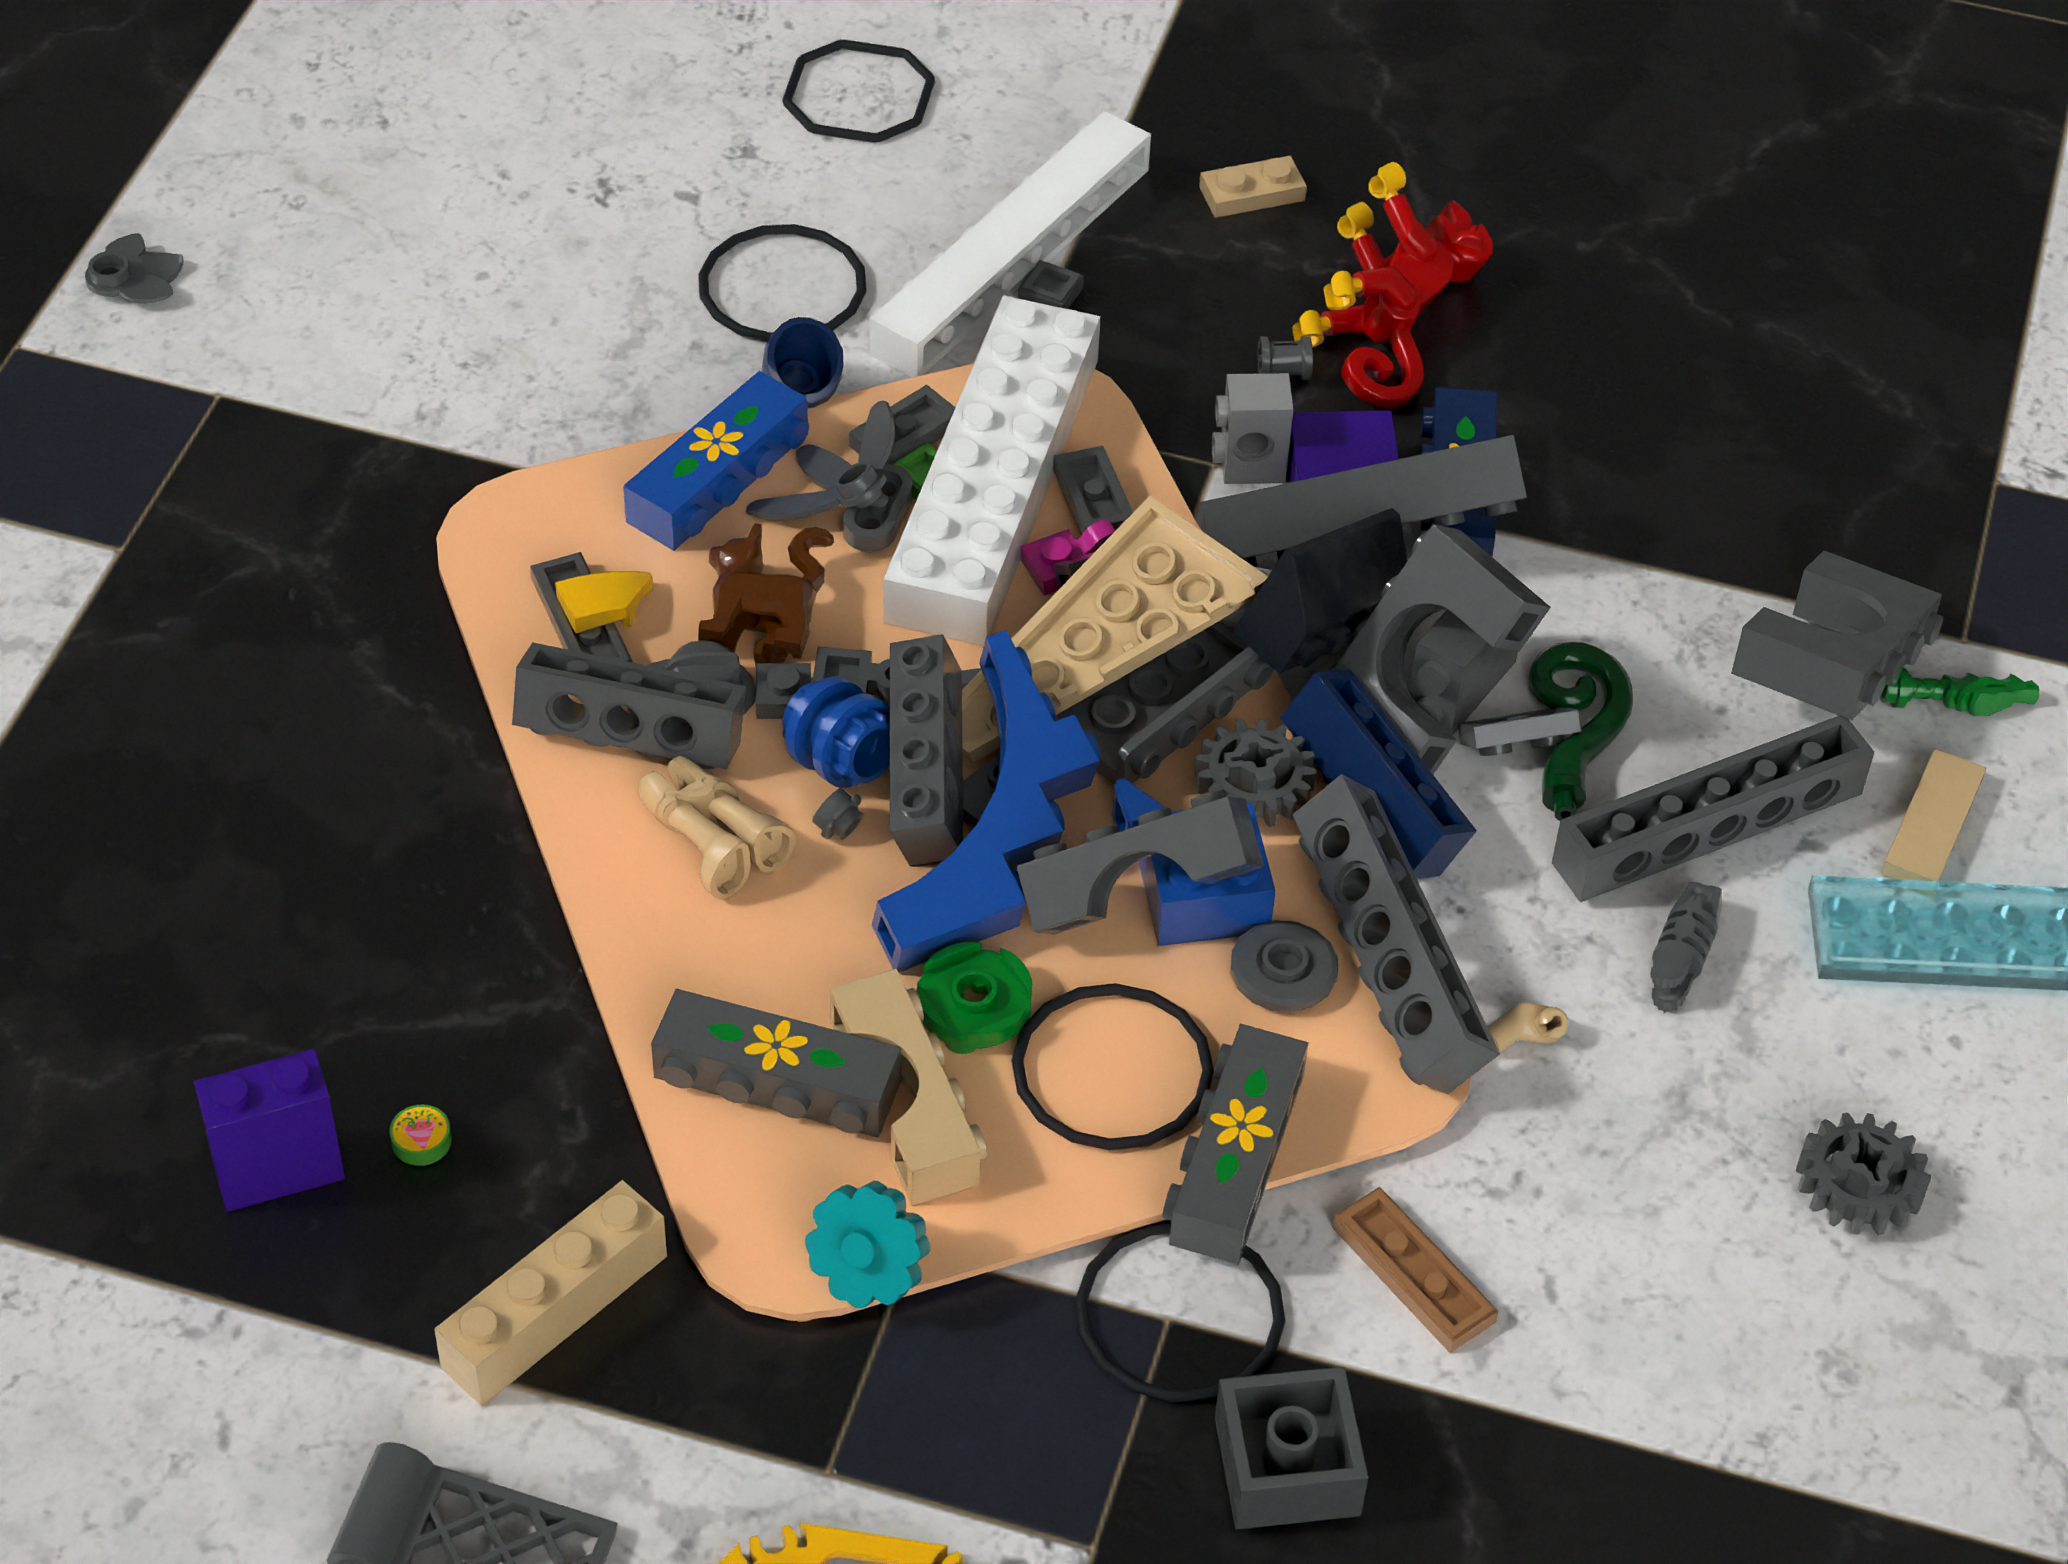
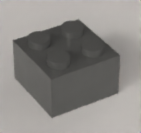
(1290, 1447)

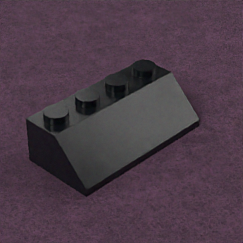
(1323, 592)

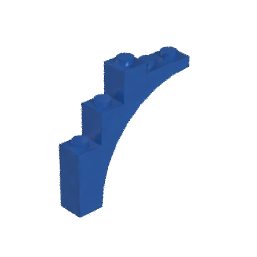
(978, 885)

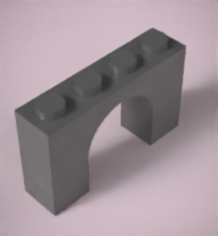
(1440, 575)
(1877, 628)

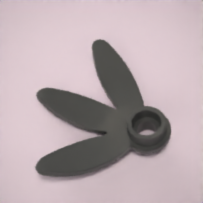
(843, 483)

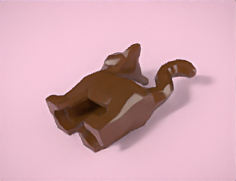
(765, 602)

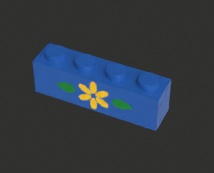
(716, 460)

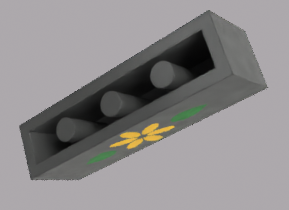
(776, 1063)
(1237, 1143)

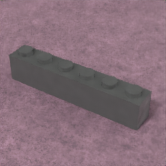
(1417, 487)

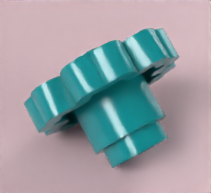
(867, 1244)

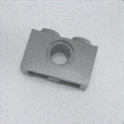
(1255, 428)

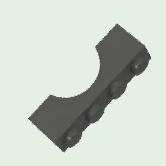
(1074, 884)

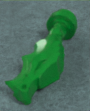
(1978, 695)

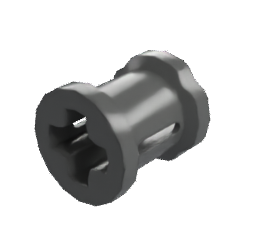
(1286, 357)

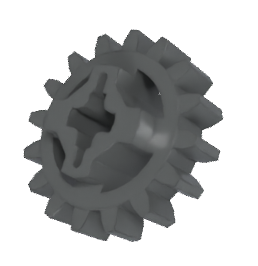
(1258, 769)
(1863, 1173)

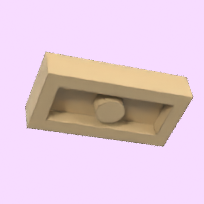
(1252, 186)

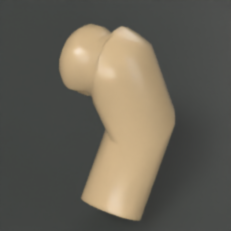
(1529, 1023)

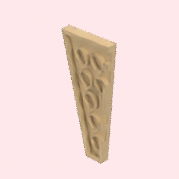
(1122, 608)

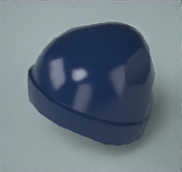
(805, 358)

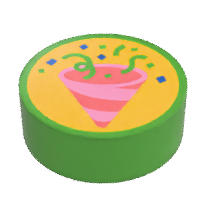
(420, 1135)

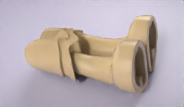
(694, 812)

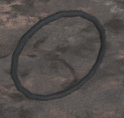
(778, 230)
(1098, 1141)
(1155, 1391)

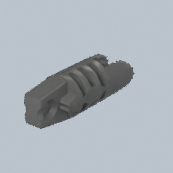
(1684, 944)

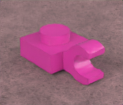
(1042, 553)

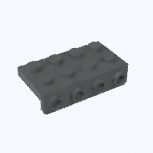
(1168, 701)

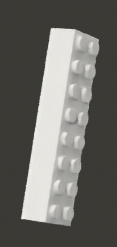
(991, 471)

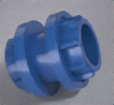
(838, 731)

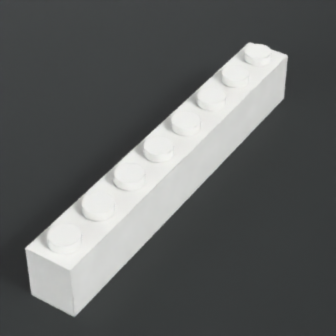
(1007, 243)

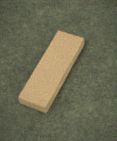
(1934, 818)

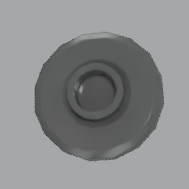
(1284, 966)

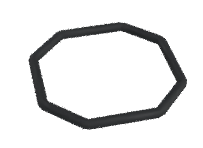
(849, 133)

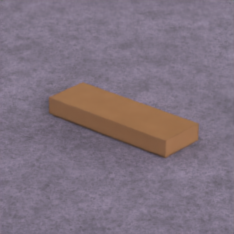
(1415, 1269)

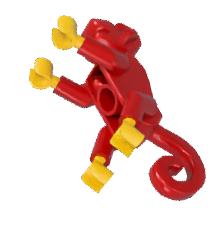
(1395, 286)

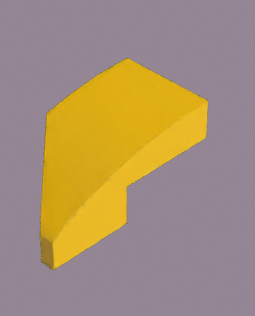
(603, 598)

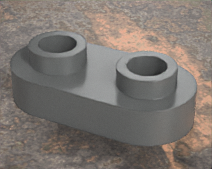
(878, 523)

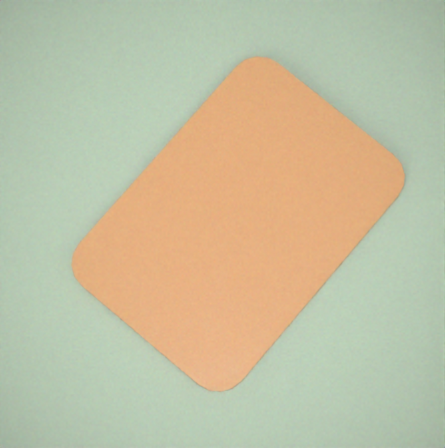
(646, 924)

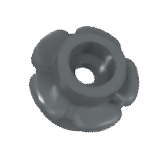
(838, 814)

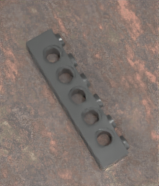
(1711, 807)
(1394, 936)

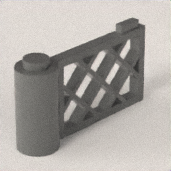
(401, 1497)

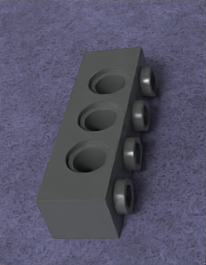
(655, 694)
(925, 749)

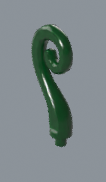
(1565, 770)

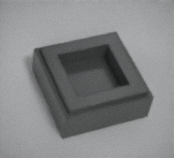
(1051, 285)

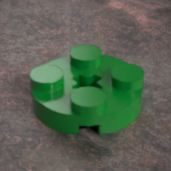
(978, 1024)

